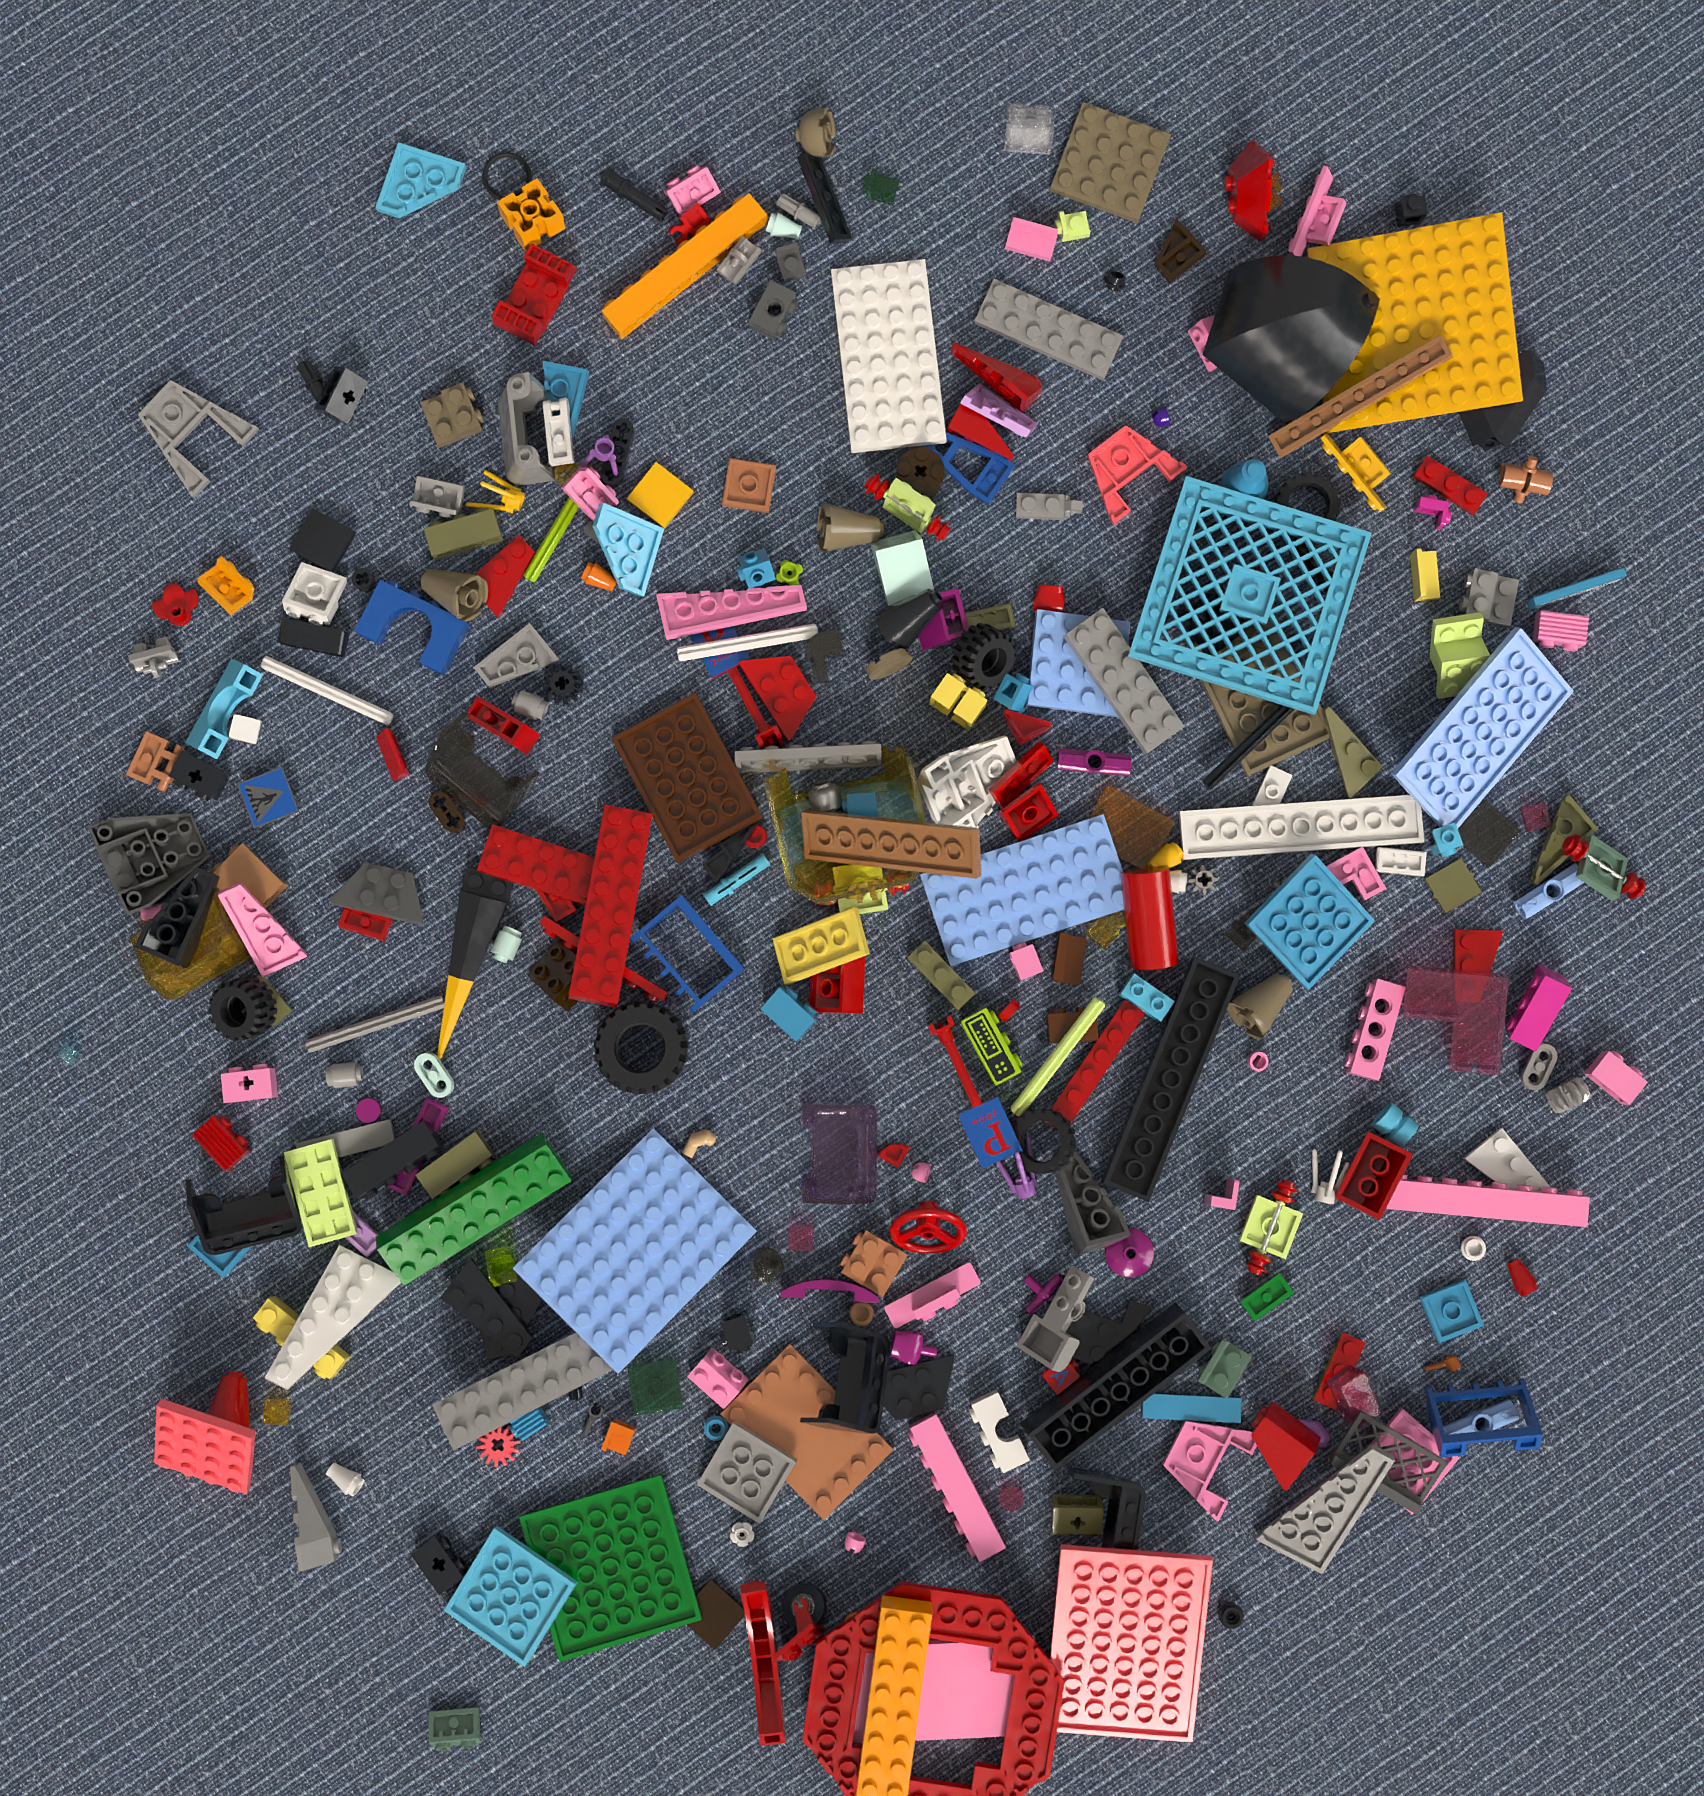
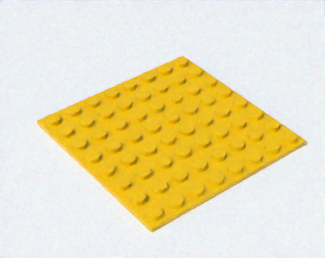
(1432, 284)

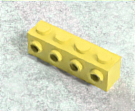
(280, 1319)

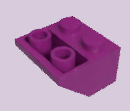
(947, 624)

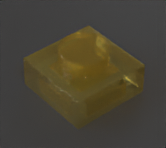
(277, 1411)

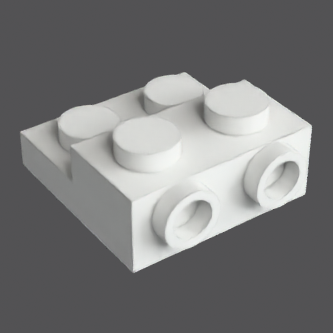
(314, 594)

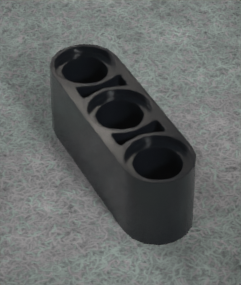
(313, 638)

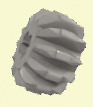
(1568, 1095)

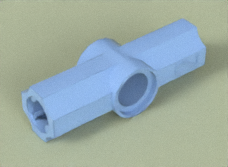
(1538, 897)
(1494, 1417)

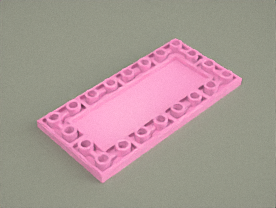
(957, 1694)

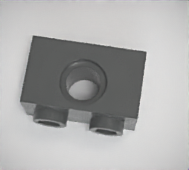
(773, 297)

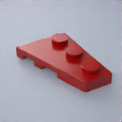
(505, 572)

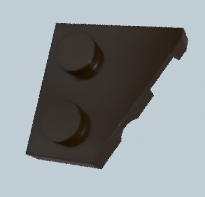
(1178, 253)

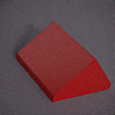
(1028, 813)

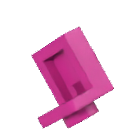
(1431, 505)

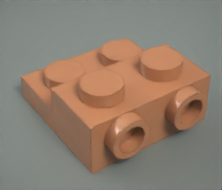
(873, 1262)

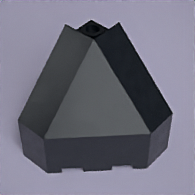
(1501, 423)

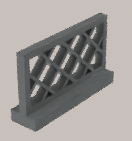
(1391, 1487)

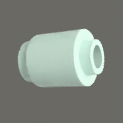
(506, 944)

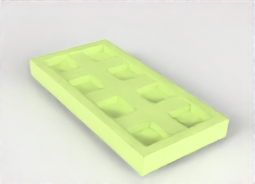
(321, 1192)

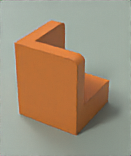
(619, 1436)

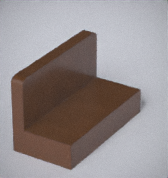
(1069, 959)

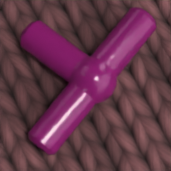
(1043, 1293)

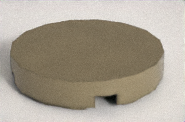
(889, 664)

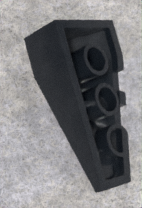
(179, 924)

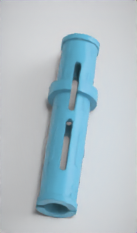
(713, 895)

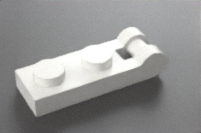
(558, 432)

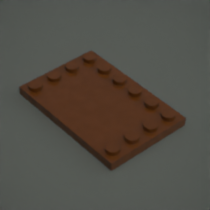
(686, 778)

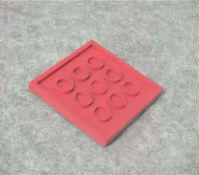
(204, 1446)

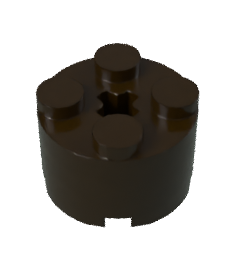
(926, 461)

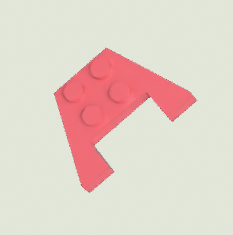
(1123, 459)

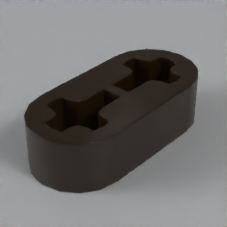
(452, 809)

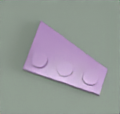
(997, 409)

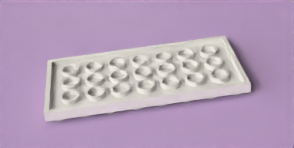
(888, 356)

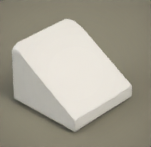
(244, 729)

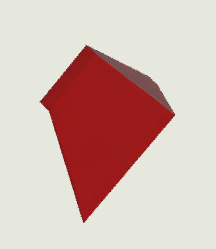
(1025, 727)

